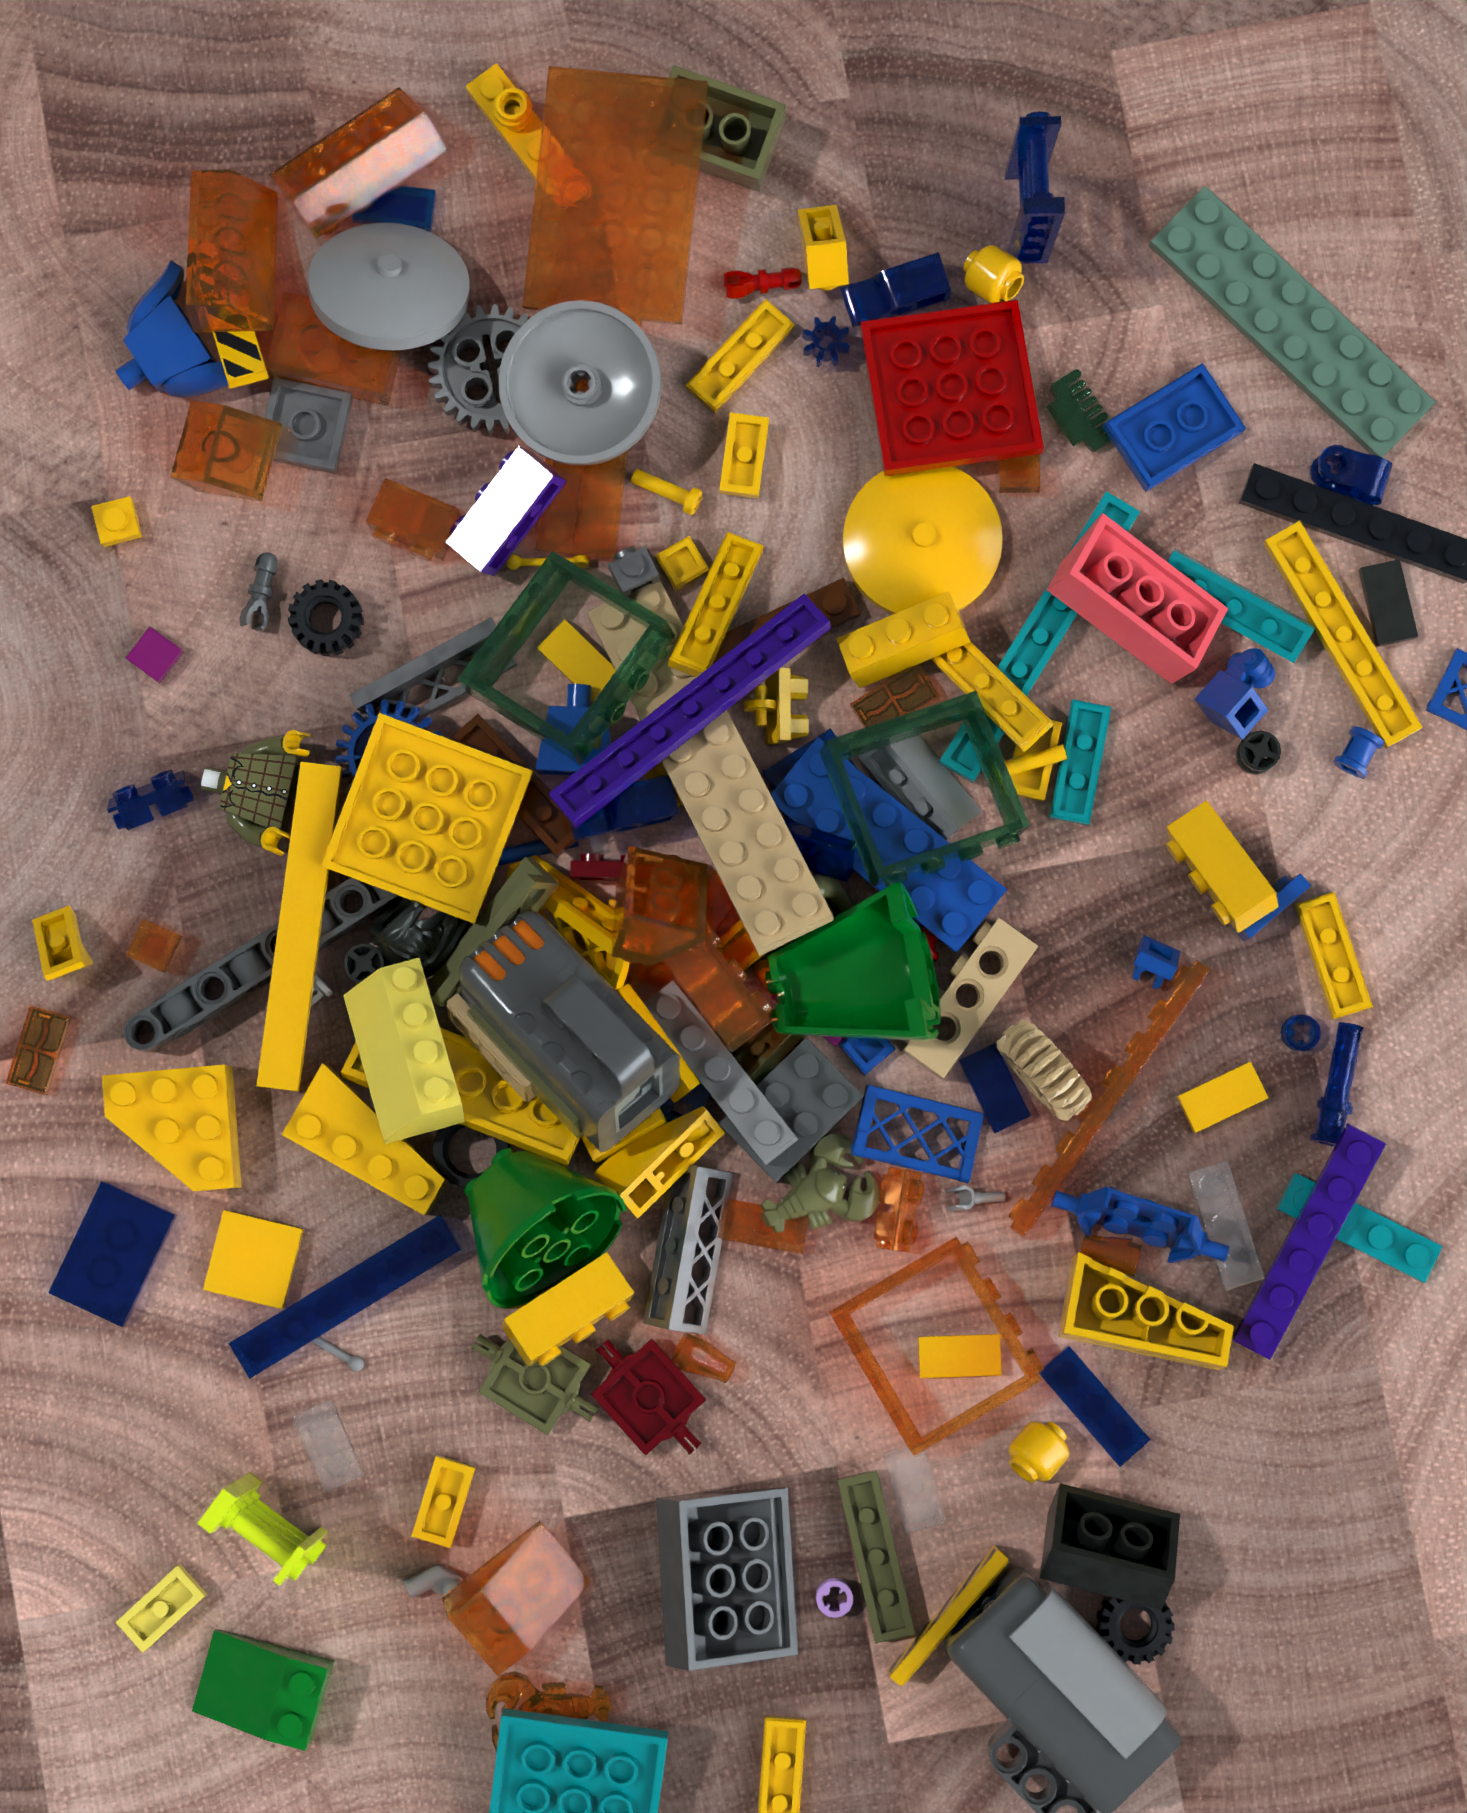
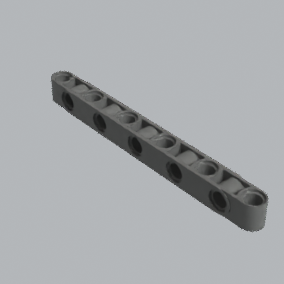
(246, 970)

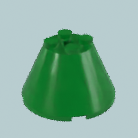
(537, 1225)

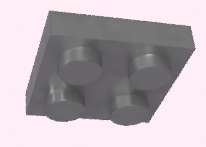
(311, 422)

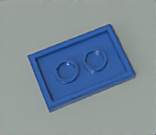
(1174, 427)

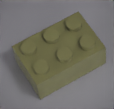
(738, 131)

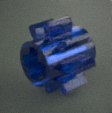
(819, 332)

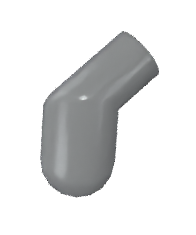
(434, 1578)

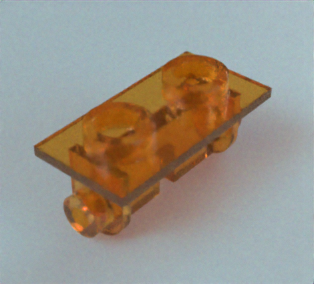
(904, 1193)

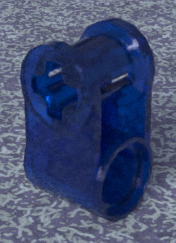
(1357, 474)

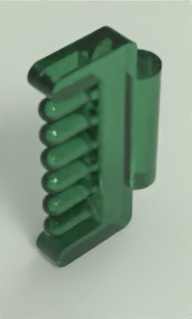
(1071, 414)

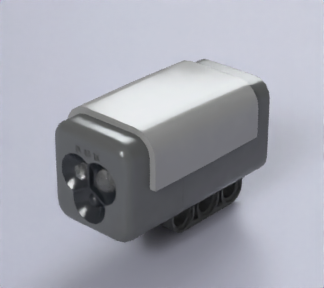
(1065, 1697)

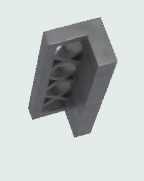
(424, 667)
(681, 1247)

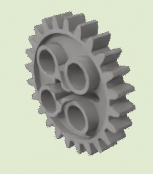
(459, 377)

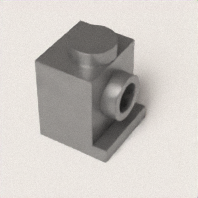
(633, 570)

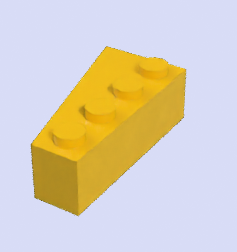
(1125, 1315)

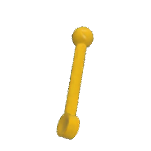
(515, 561)

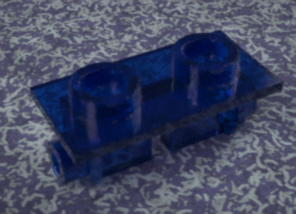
(163, 791)

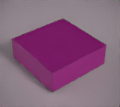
(154, 655)

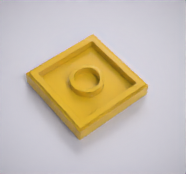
(253, 1259)

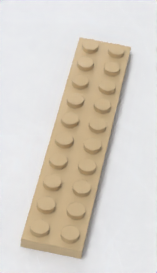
(724, 796)

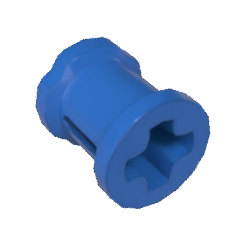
(1358, 752)

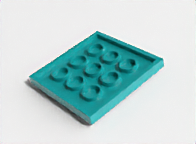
(576, 1766)

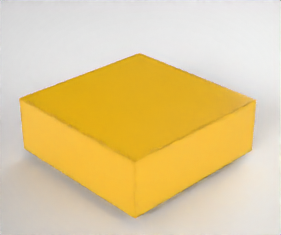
(682, 563)

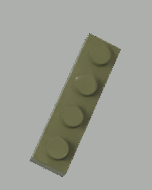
(876, 1556)

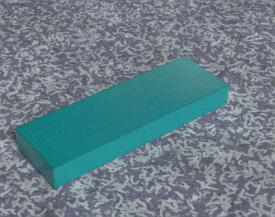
(1079, 774)

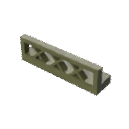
(523, 891)

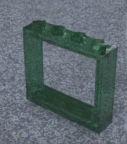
(520, 623)
(961, 708)

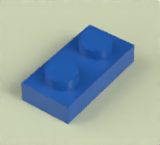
(1287, 892)

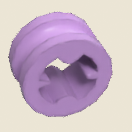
(844, 1605)

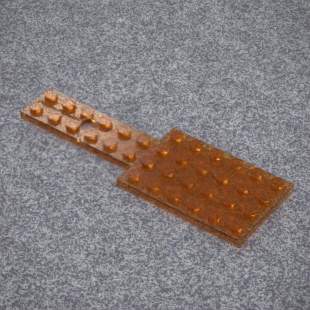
(614, 232)

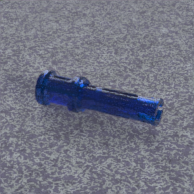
(1335, 1104)

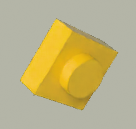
(116, 521)

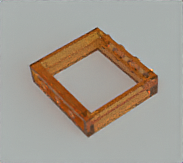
(987, 1295)

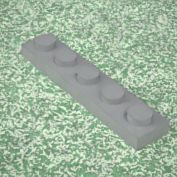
(720, 1073)

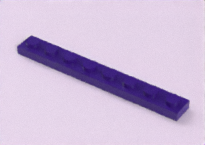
(689, 710)

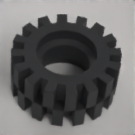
(320, 594)
(1135, 1650)

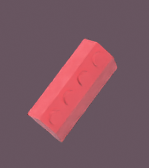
(1138, 599)

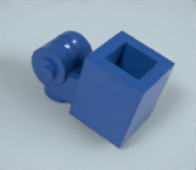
(1230, 695)

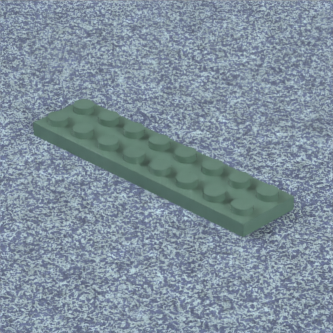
(1291, 323)

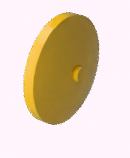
(922, 538)

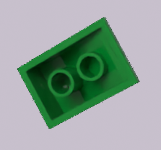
(263, 1689)

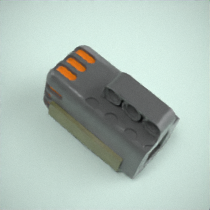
(567, 1031)

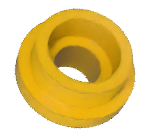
(506, 98)

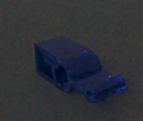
(897, 290)
(636, 807)

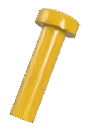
(688, 499)
(1036, 759)

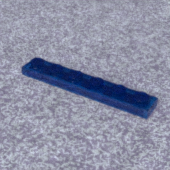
(345, 1296)

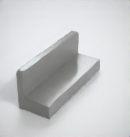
(922, 785)

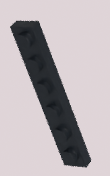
(1356, 522)

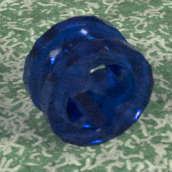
(1288, 1032)

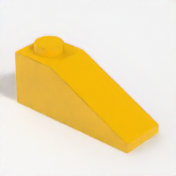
(658, 1159)

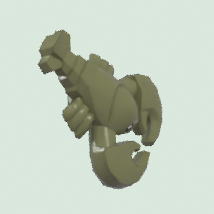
(823, 1189)

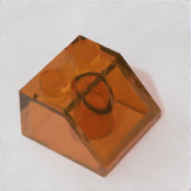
(225, 451)

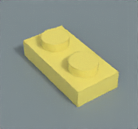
(161, 1608)

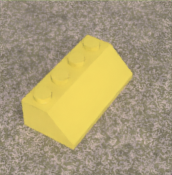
(403, 1052)

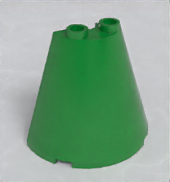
(859, 975)

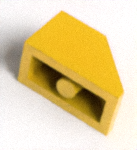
(823, 247)

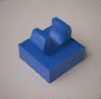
(1155, 958)

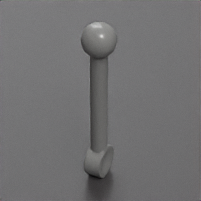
(355, 1363)

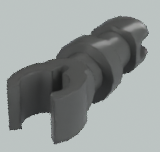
(260, 591)

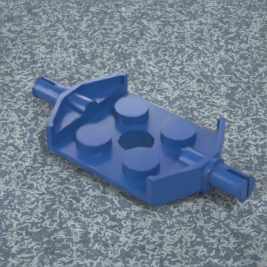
(1144, 1219)

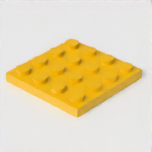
(427, 818)

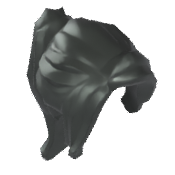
(405, 938)

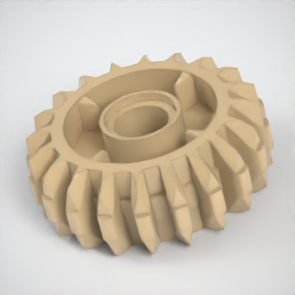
(1044, 1070)

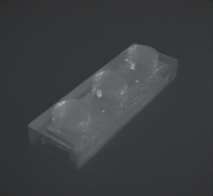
(1226, 1224)

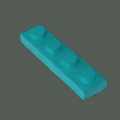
(1247, 610)
(1371, 1234)

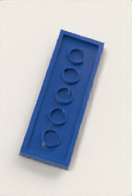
(947, 901)

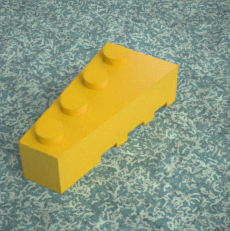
(346, 1132)

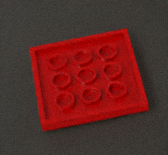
(951, 388)

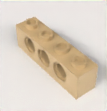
(1013, 952)

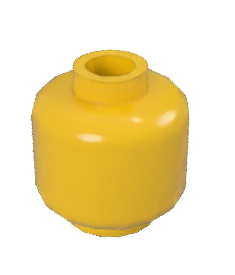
(993, 274)
(1038, 1451)

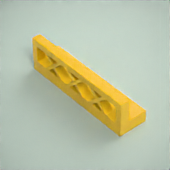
(582, 911)

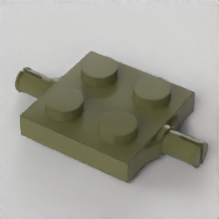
(534, 1392)

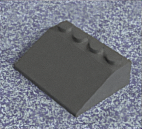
(726, 1577)

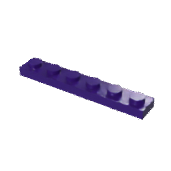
(1308, 1241)

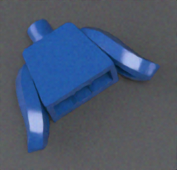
(166, 345)

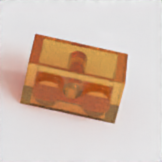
(412, 520)

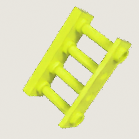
(242, 1511)

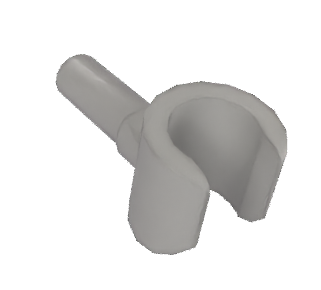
(969, 1198)

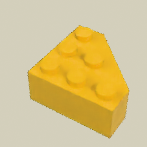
(181, 1121)

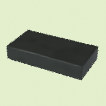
(1388, 603)

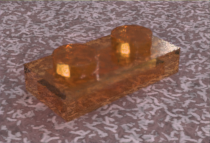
(746, 1226)

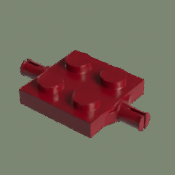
(648, 1396)

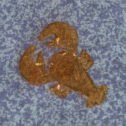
(552, 1701)

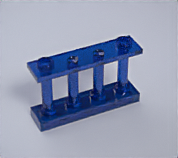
(1039, 210)

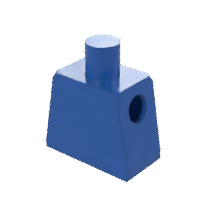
(565, 719)

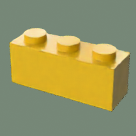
(903, 640)
(1220, 867)
(568, 1311)

